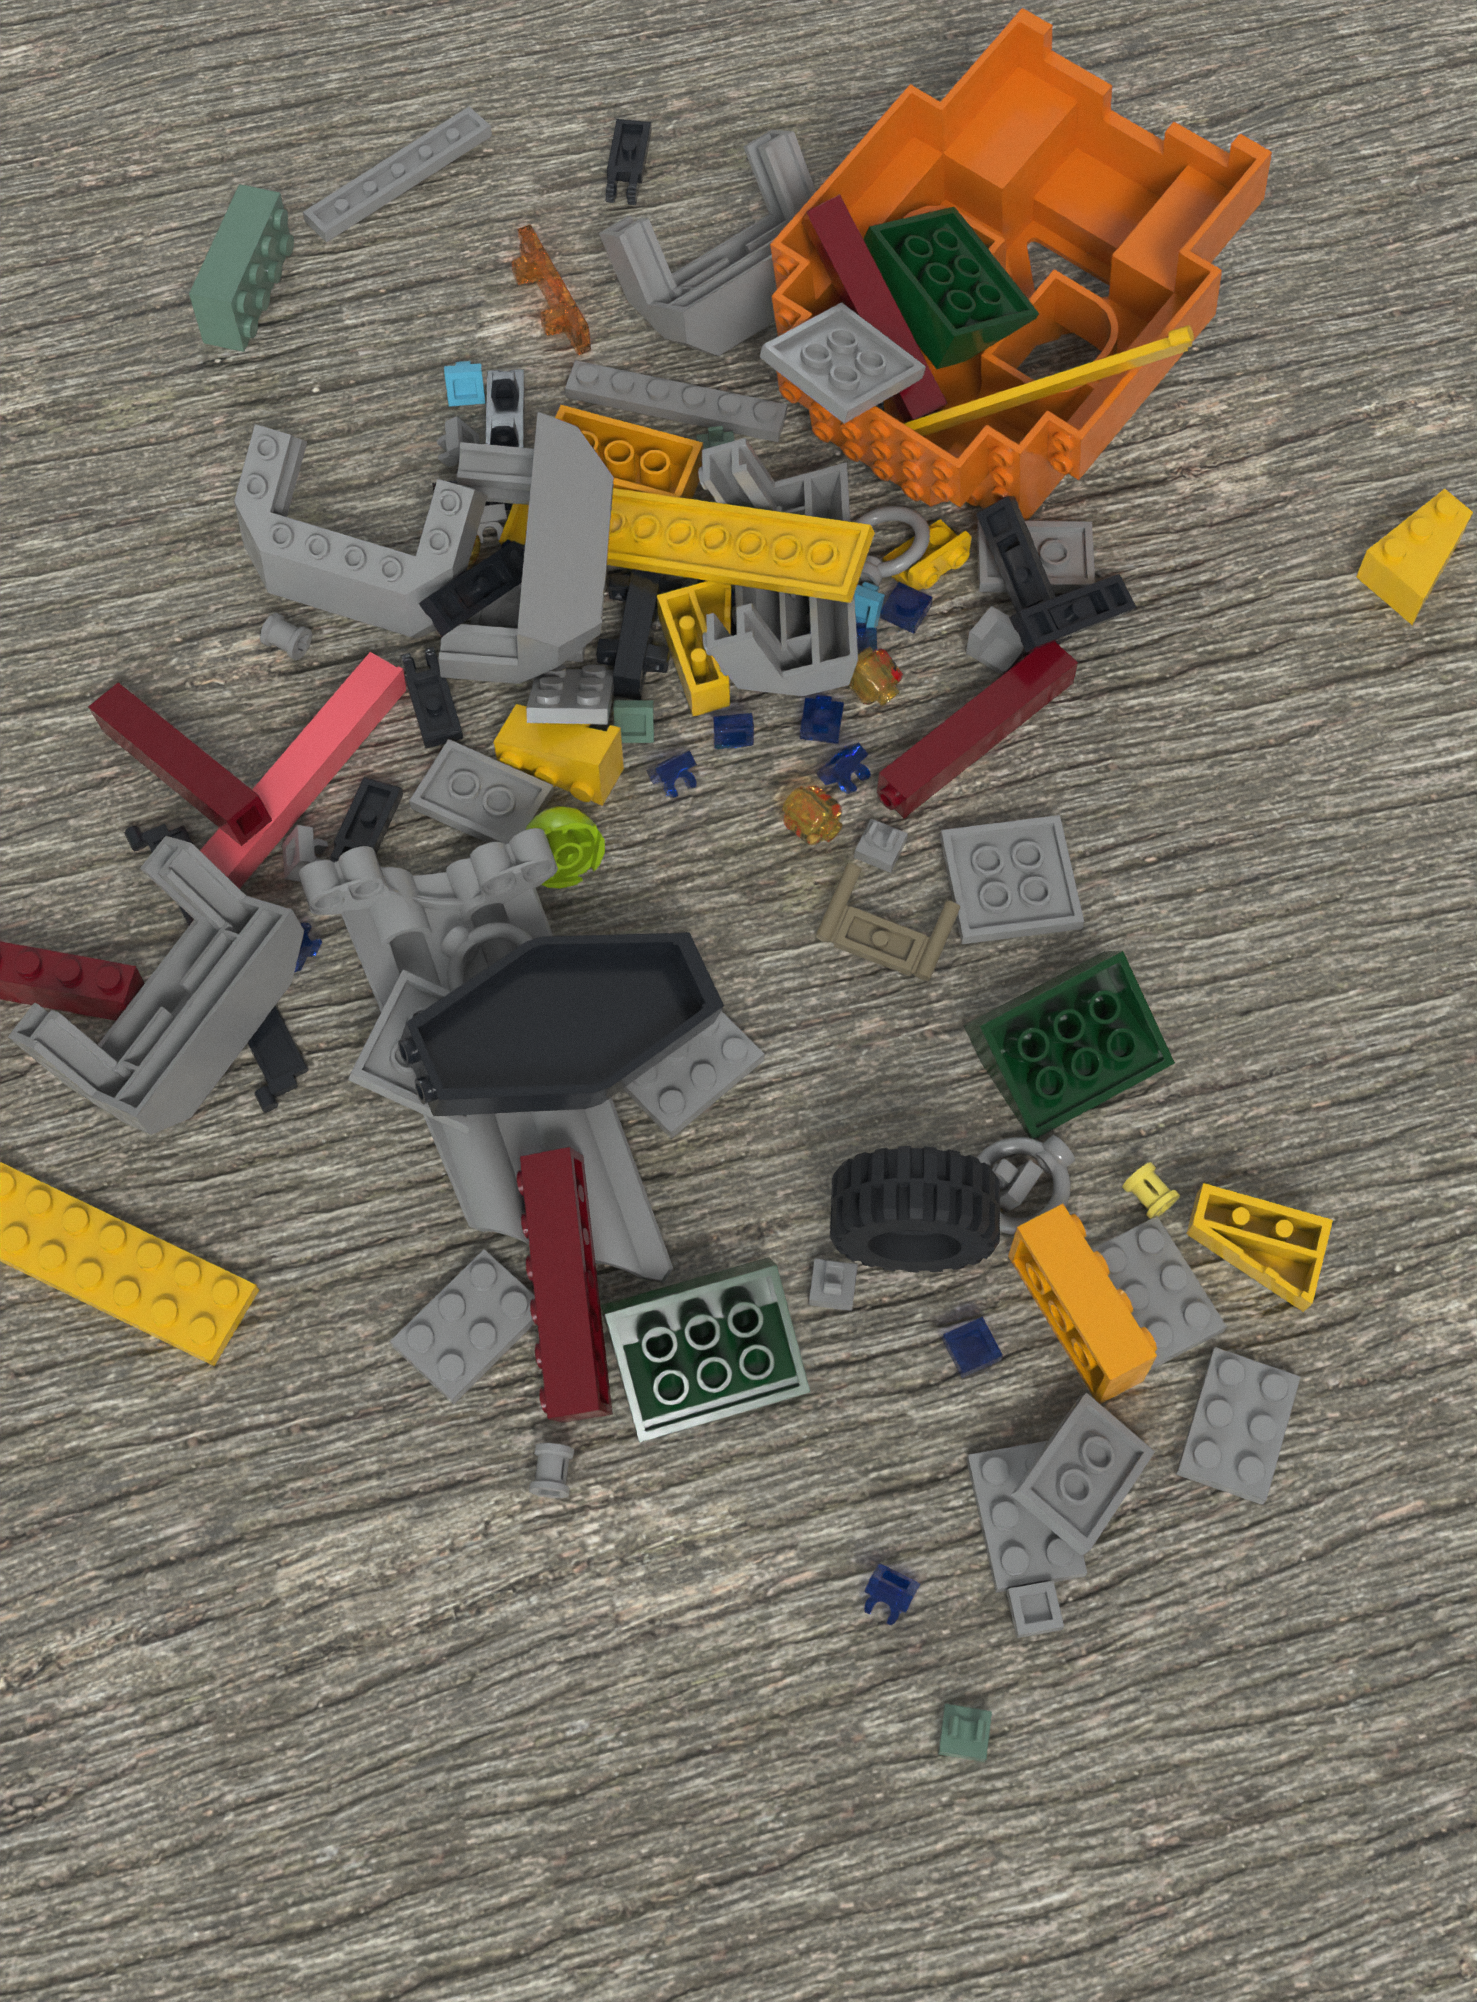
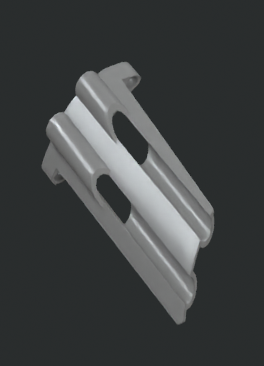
(400, 926)

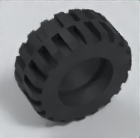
(915, 1209)

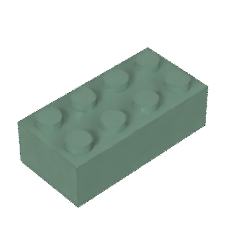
(241, 268)

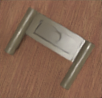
(882, 939)

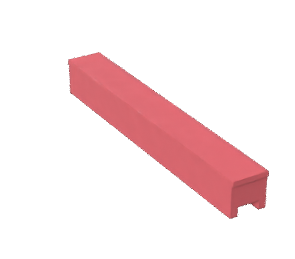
(312, 763)

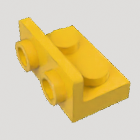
(943, 553)

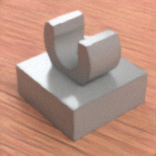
(456, 432)
(492, 518)
(880, 845)
(300, 850)
(1015, 1182)
(833, 1284)

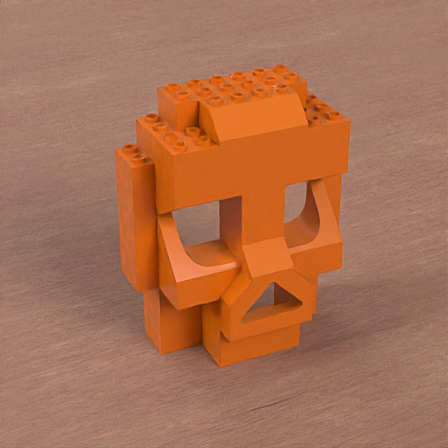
(1043, 160)

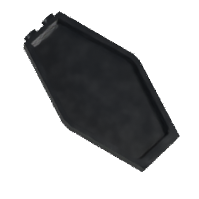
(560, 1023)

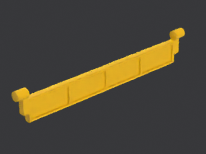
(1176, 343)

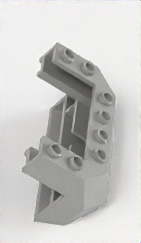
(730, 288)
(563, 554)
(340, 570)
(773, 627)
(191, 1010)

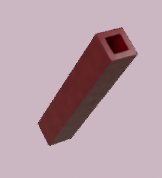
(868, 296)
(975, 728)
(180, 764)

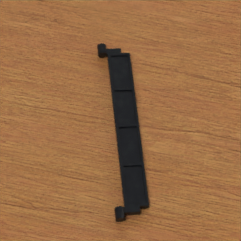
(272, 1041)

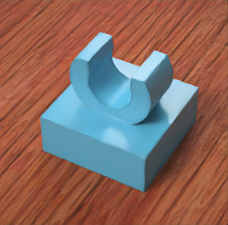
(464, 384)
(868, 604)

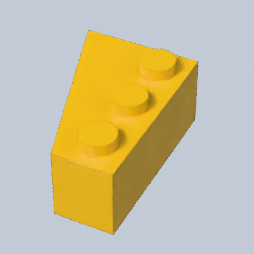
(1414, 554)
(683, 623)
(563, 754)
(1263, 1240)

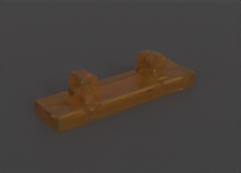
(563, 311)

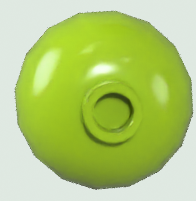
(573, 841)

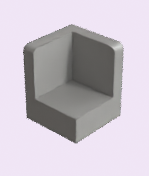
(995, 642)

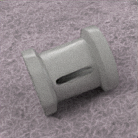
(286, 636)
(551, 1470)

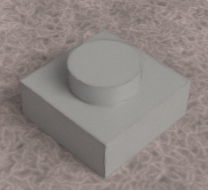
(1035, 1609)

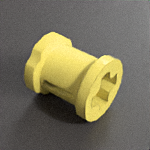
(1151, 1190)

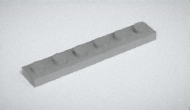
(397, 174)
(676, 401)

